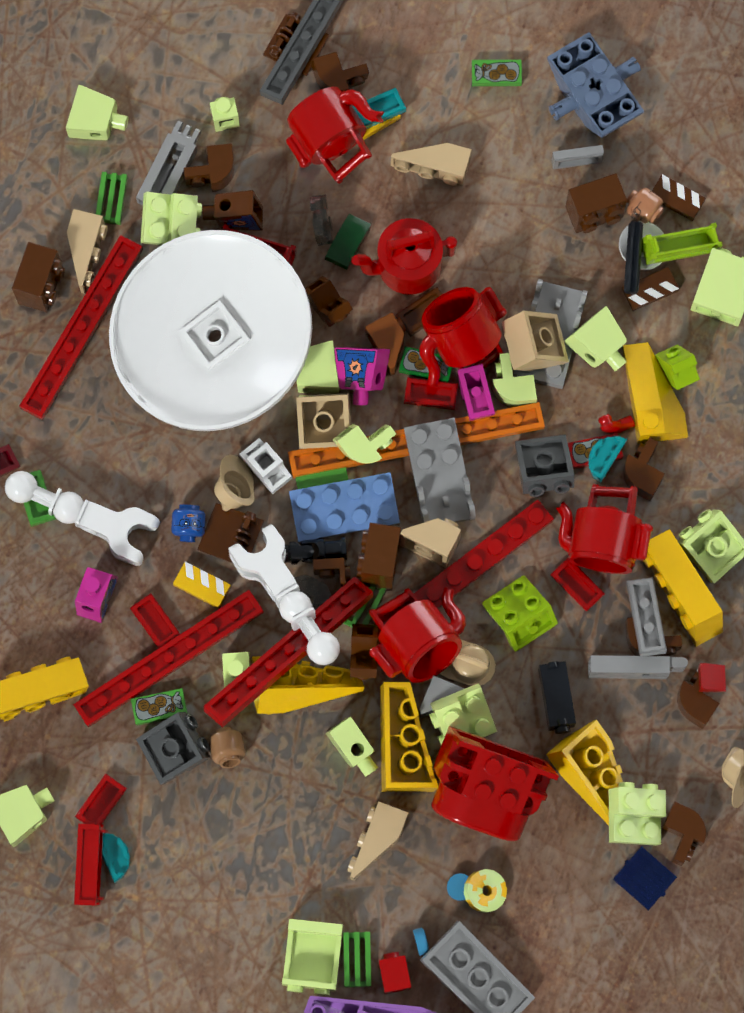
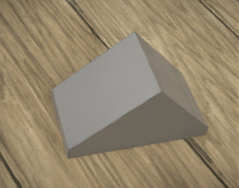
(437, 689)

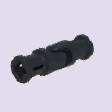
(327, 550)

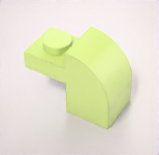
(512, 390)
(360, 448)

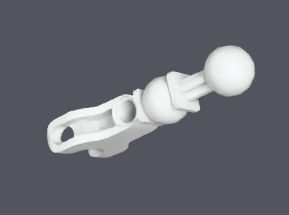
(88, 516)
(283, 589)

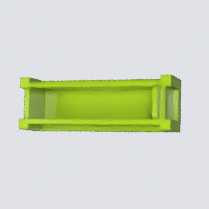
(680, 244)

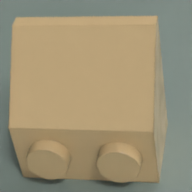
(534, 341)
(322, 418)
(432, 540)

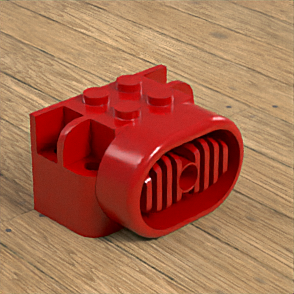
(488, 784)

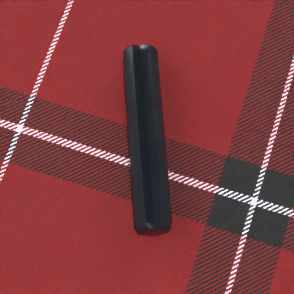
(633, 257)

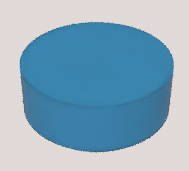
(455, 886)
(421, 941)

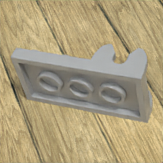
(568, 306)
(439, 471)
(475, 973)

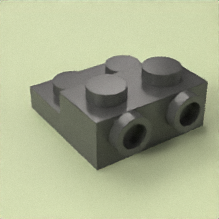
(544, 465)
(174, 747)

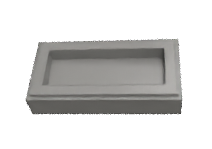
(577, 157)

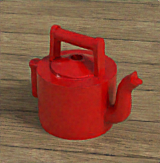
(329, 127)
(403, 269)
(461, 330)
(605, 536)
(418, 636)

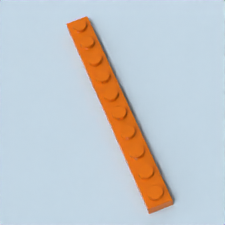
(502, 424)

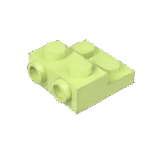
(168, 217)
(712, 544)
(465, 711)
(636, 814)

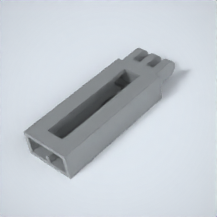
(166, 177)
(634, 666)

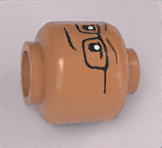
(644, 206)

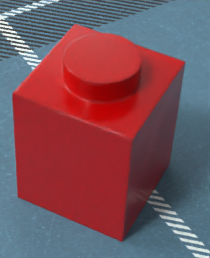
(394, 973)

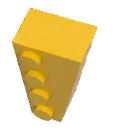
(684, 588)
(41, 685)
(403, 746)

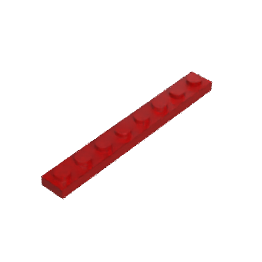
(81, 327)
(484, 555)
(285, 654)
(168, 658)

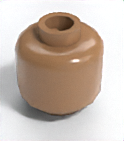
(227, 747)

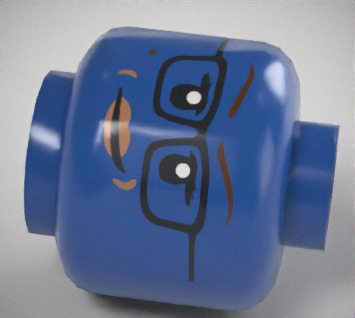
(188, 522)

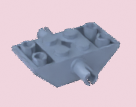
(580, 72)

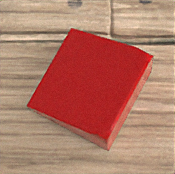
(711, 677)

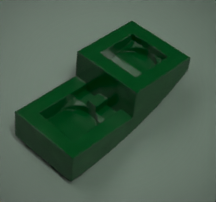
(347, 241)

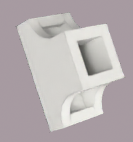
(266, 465)

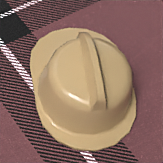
(235, 483)
(471, 665)
(734, 775)

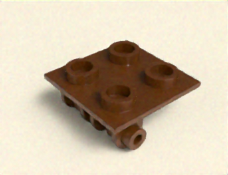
(282, 37)
(228, 529)

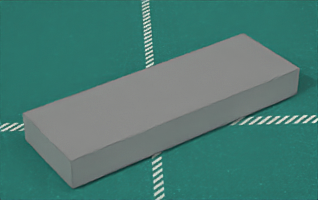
(646, 617)

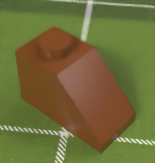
(387, 334)

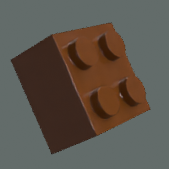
(596, 203)
(38, 277)
(380, 558)

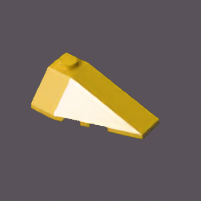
(652, 399)
(306, 687)
(588, 765)

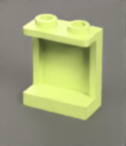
(721, 288)
(312, 956)

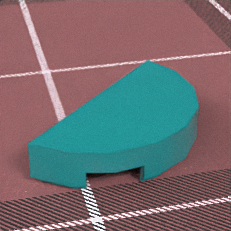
(603, 456)
(115, 856)

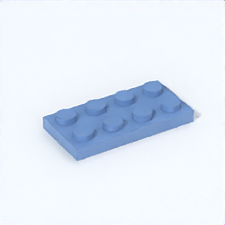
(344, 507)

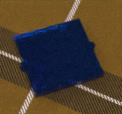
(644, 878)

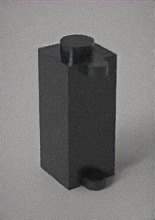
(557, 697)

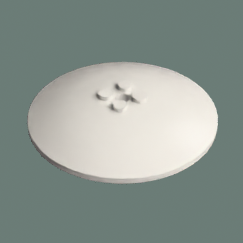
(185, 294)

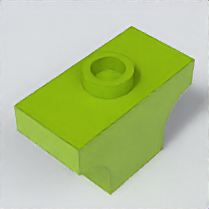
(678, 366)

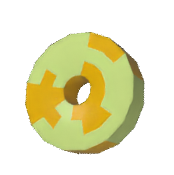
(496, 890)

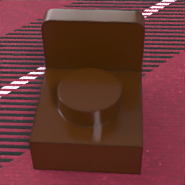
(329, 567)

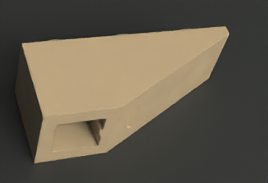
(439, 161)
(84, 237)
(383, 833)

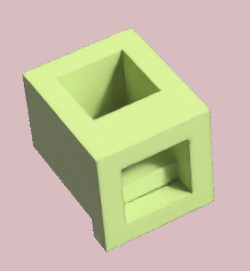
(224, 109)

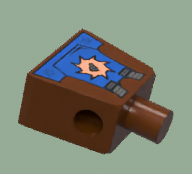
(237, 209)

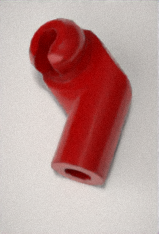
(617, 426)

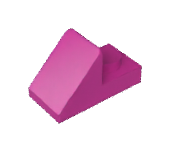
(475, 392)

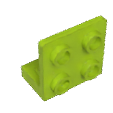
(520, 612)

